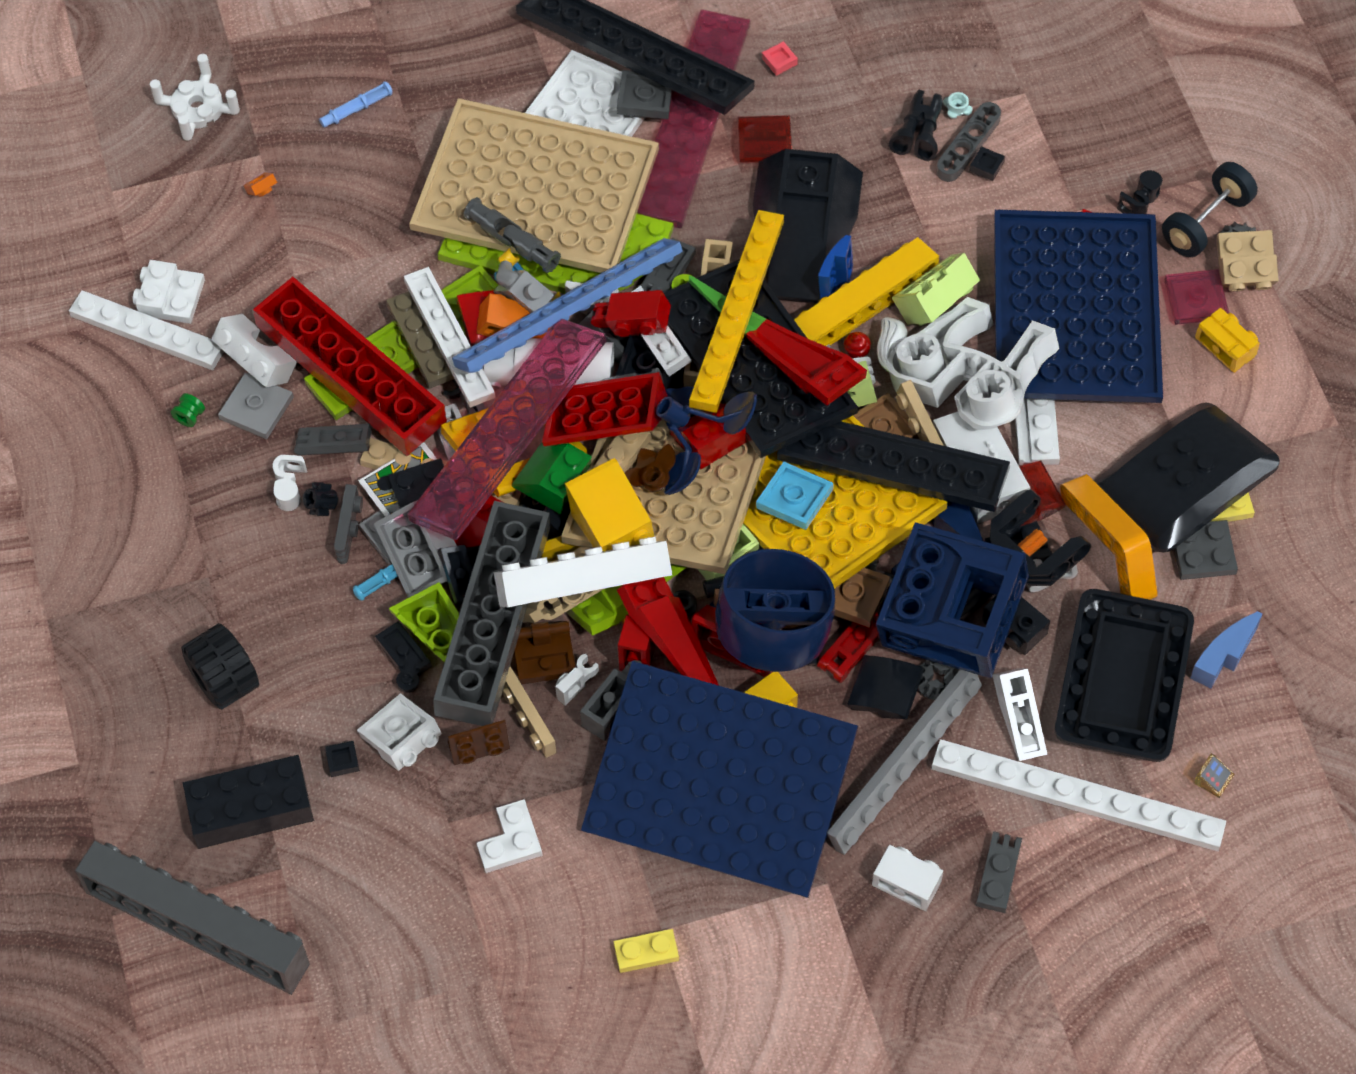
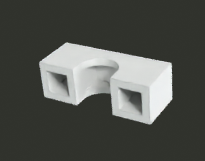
(266, 363)

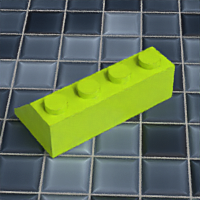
(430, 618)

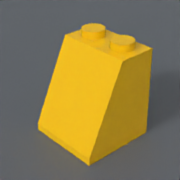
(608, 507)

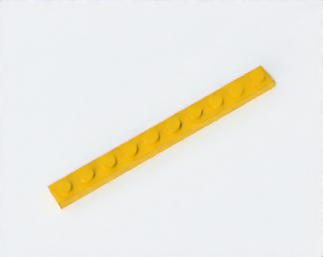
(736, 312)

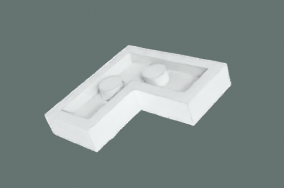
(516, 844)

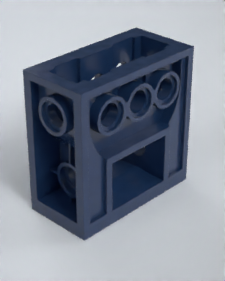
(931, 593)

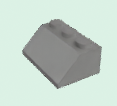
(413, 550)

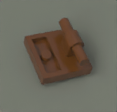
(544, 652)

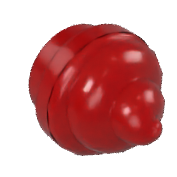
(857, 344)

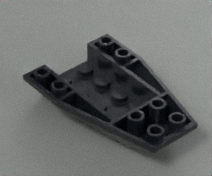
(819, 207)

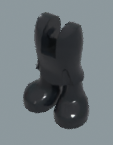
(921, 120)

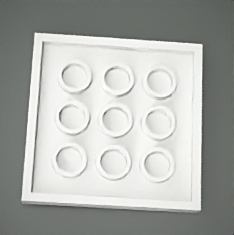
(585, 95)

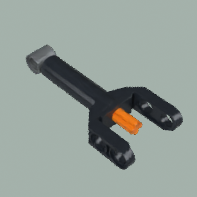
(1049, 570)

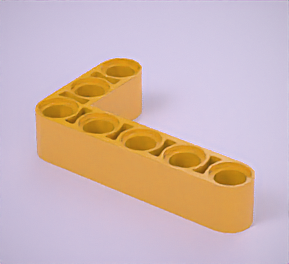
(1116, 532)

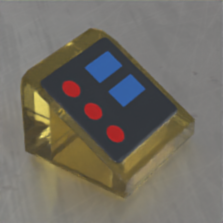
(1214, 776)

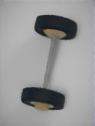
(1233, 185)

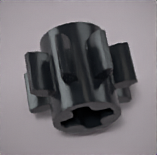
(320, 499)

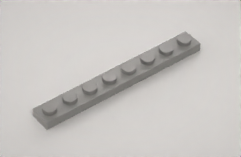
(903, 760)

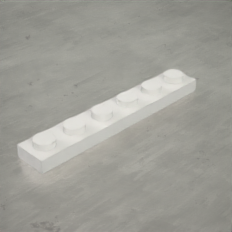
(146, 330)
(447, 334)

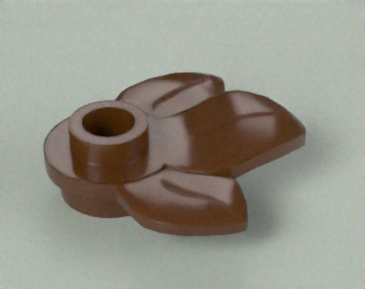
(652, 469)

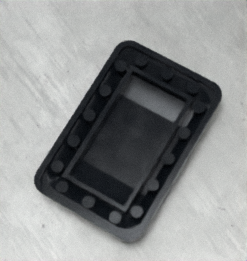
(1187, 474)
(1124, 675)

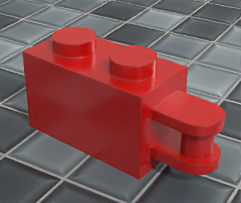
(633, 313)

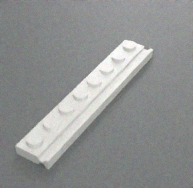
(1037, 432)

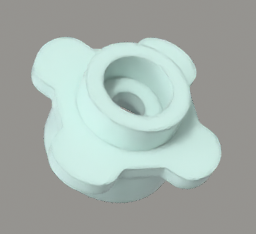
(954, 100)

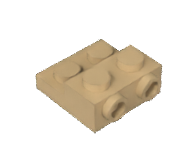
(1247, 260)

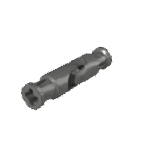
(525, 243)

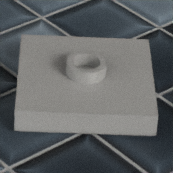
(255, 406)

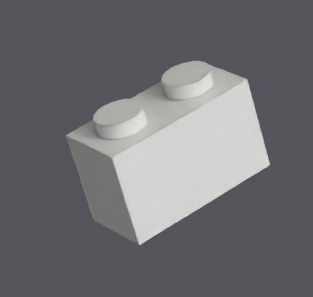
(907, 877)

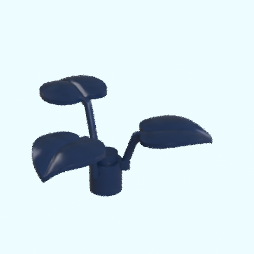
(676, 413)

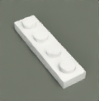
(666, 349)

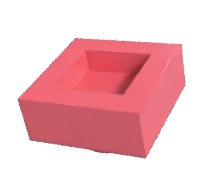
(779, 58)

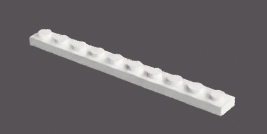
(1079, 795)

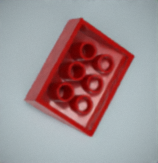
(606, 409)

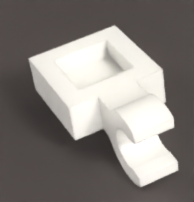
(571, 684)

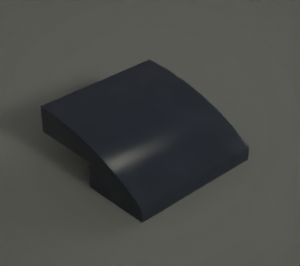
(458, 567)
(885, 687)

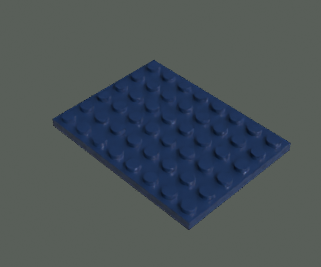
(1097, 289)
(720, 779)

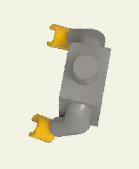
(521, 285)

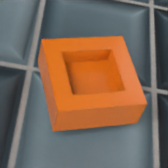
(260, 185)

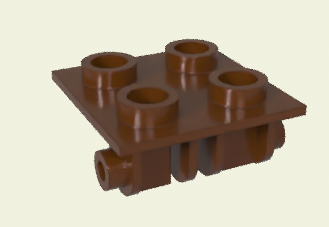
(479, 742)

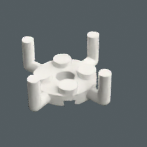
(194, 91)

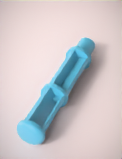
(375, 582)

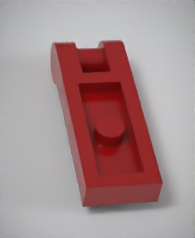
(850, 647)

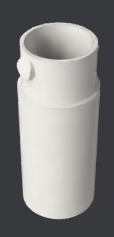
(502, 370)

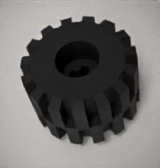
(220, 666)

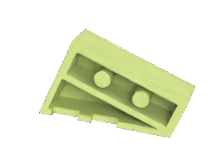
(936, 290)

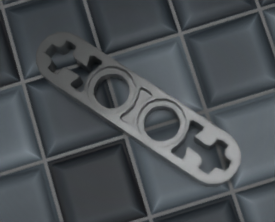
(972, 143)

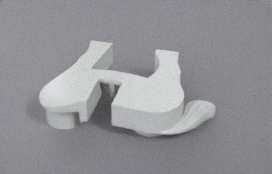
(939, 363)

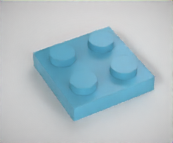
(794, 495)

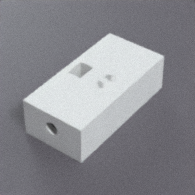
(989, 442)

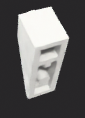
(1020, 712)

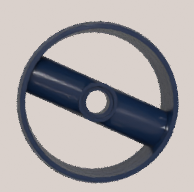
(774, 591)

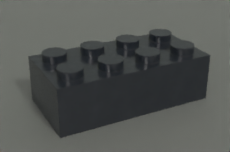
(248, 801)

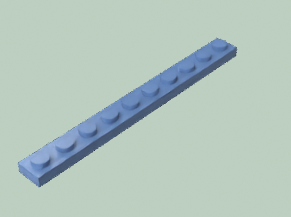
(566, 305)

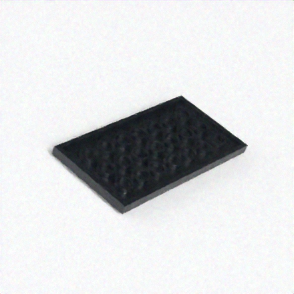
(782, 408)

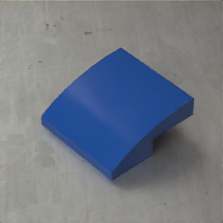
(836, 267)

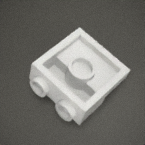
(168, 292)
(400, 732)

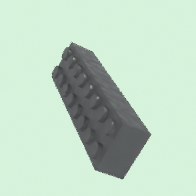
(485, 631)
(193, 916)

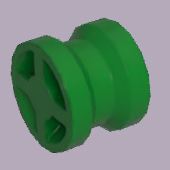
(187, 410)

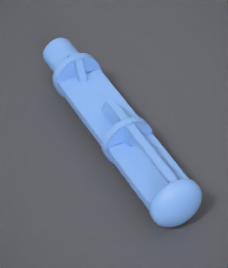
(356, 104)

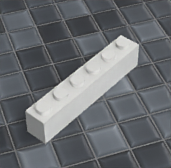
(582, 573)

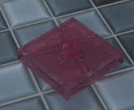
(1195, 295)

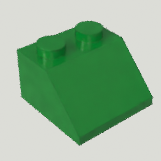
(549, 470)

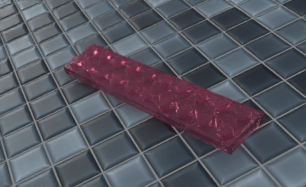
(690, 125)
(506, 429)

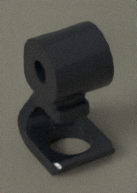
(1146, 193)

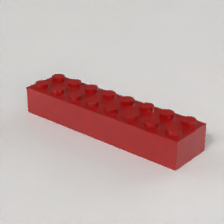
(350, 366)

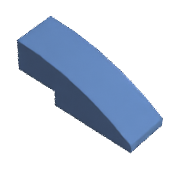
(1225, 650)

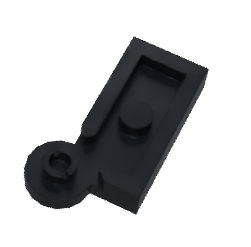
(405, 656)

